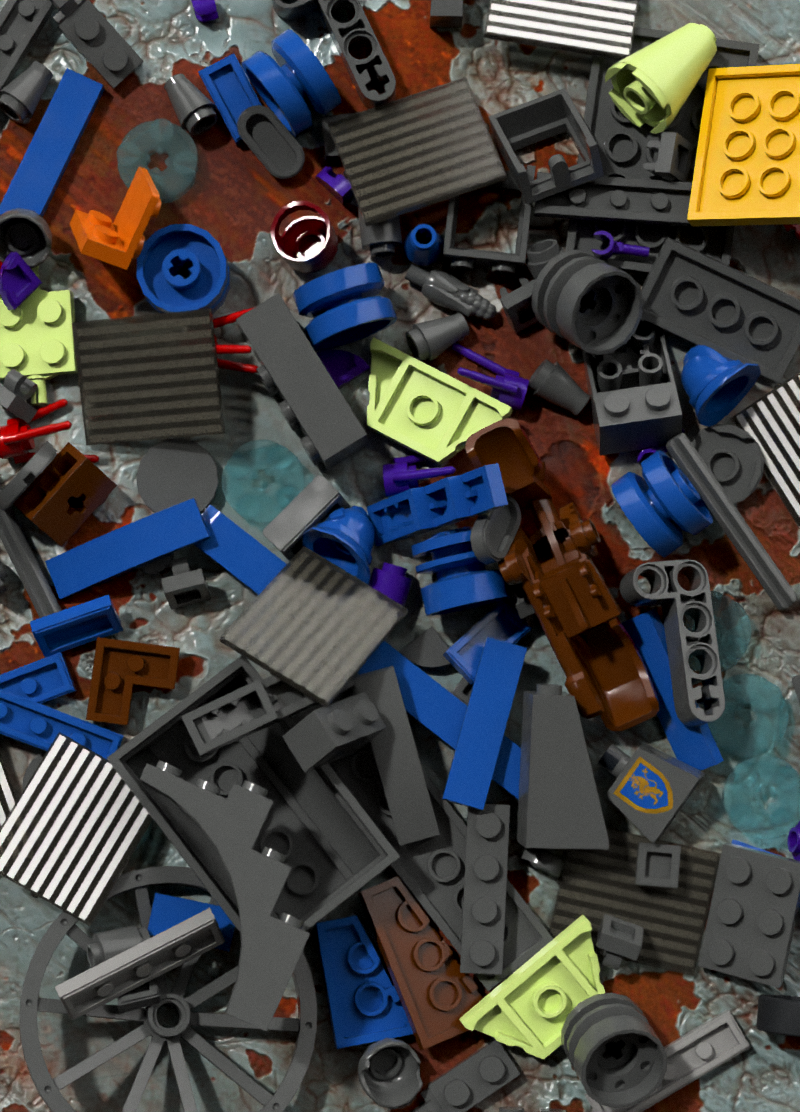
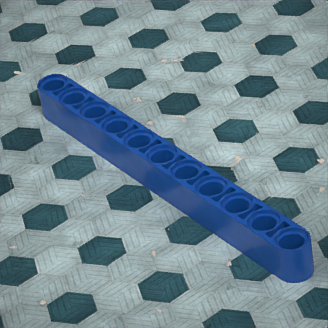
(421, 694)

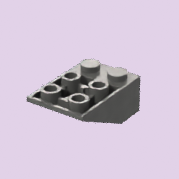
(633, 393)

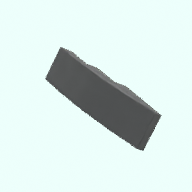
(245, 712)
(398, 759)

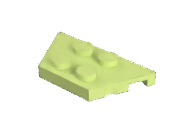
(425, 406)
(540, 994)

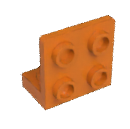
(124, 238)

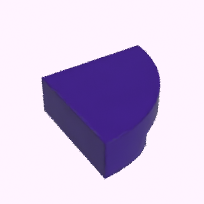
(335, 184)
(16, 281)
(342, 365)

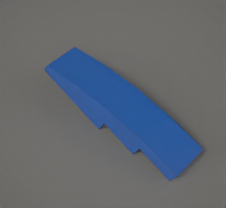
(437, 504)
(127, 548)

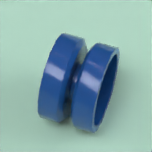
(291, 82)
(179, 249)
(344, 306)
(661, 503)

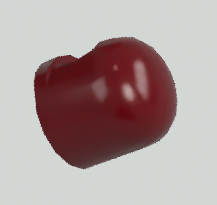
(317, 250)

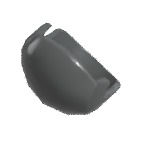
(27, 234)
(390, 1073)

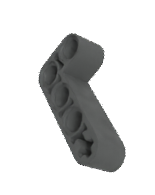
(346, 37)
(680, 641)

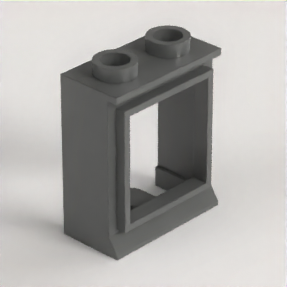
(537, 122)
(500, 262)

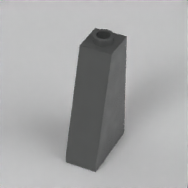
(556, 779)

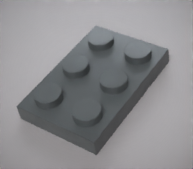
(752, 915)

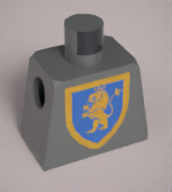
(649, 787)

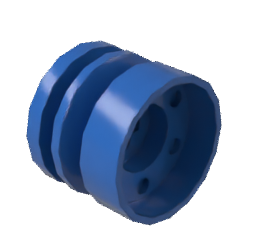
(460, 576)

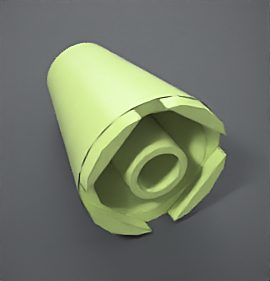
(660, 77)

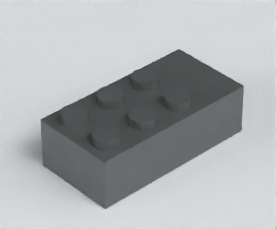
(303, 383)

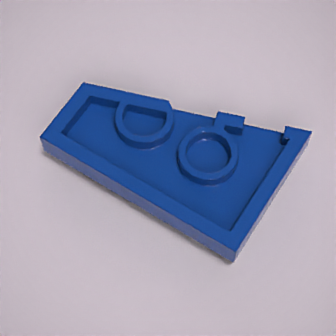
(357, 988)

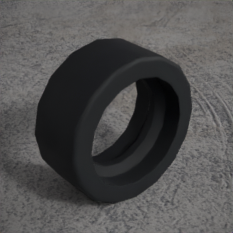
(779, 1014)

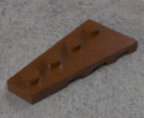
(419, 964)

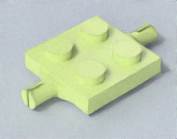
(39, 338)

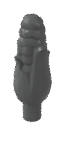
(451, 293)

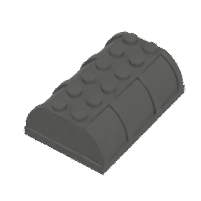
(311, 819)

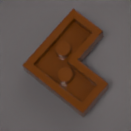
(119, 667)

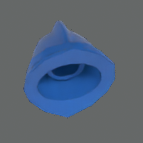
(715, 383)
(344, 540)

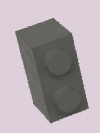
(334, 731)

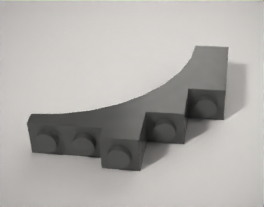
(232, 825)

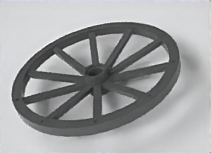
(65, 924)

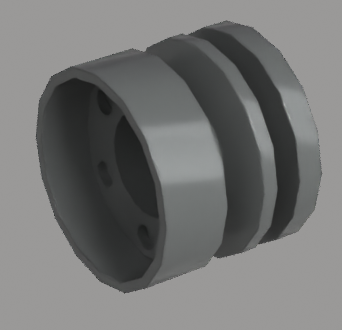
(587, 302)
(614, 1050)

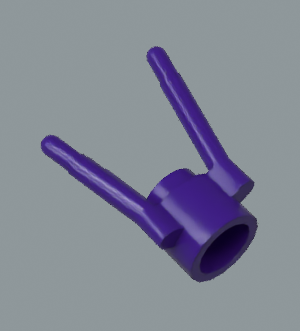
(506, 386)
(402, 477)

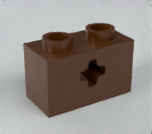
(65, 494)

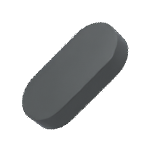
(270, 142)
(495, 532)

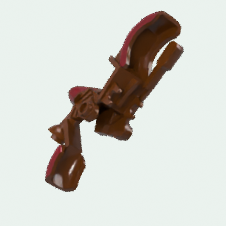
(566, 587)

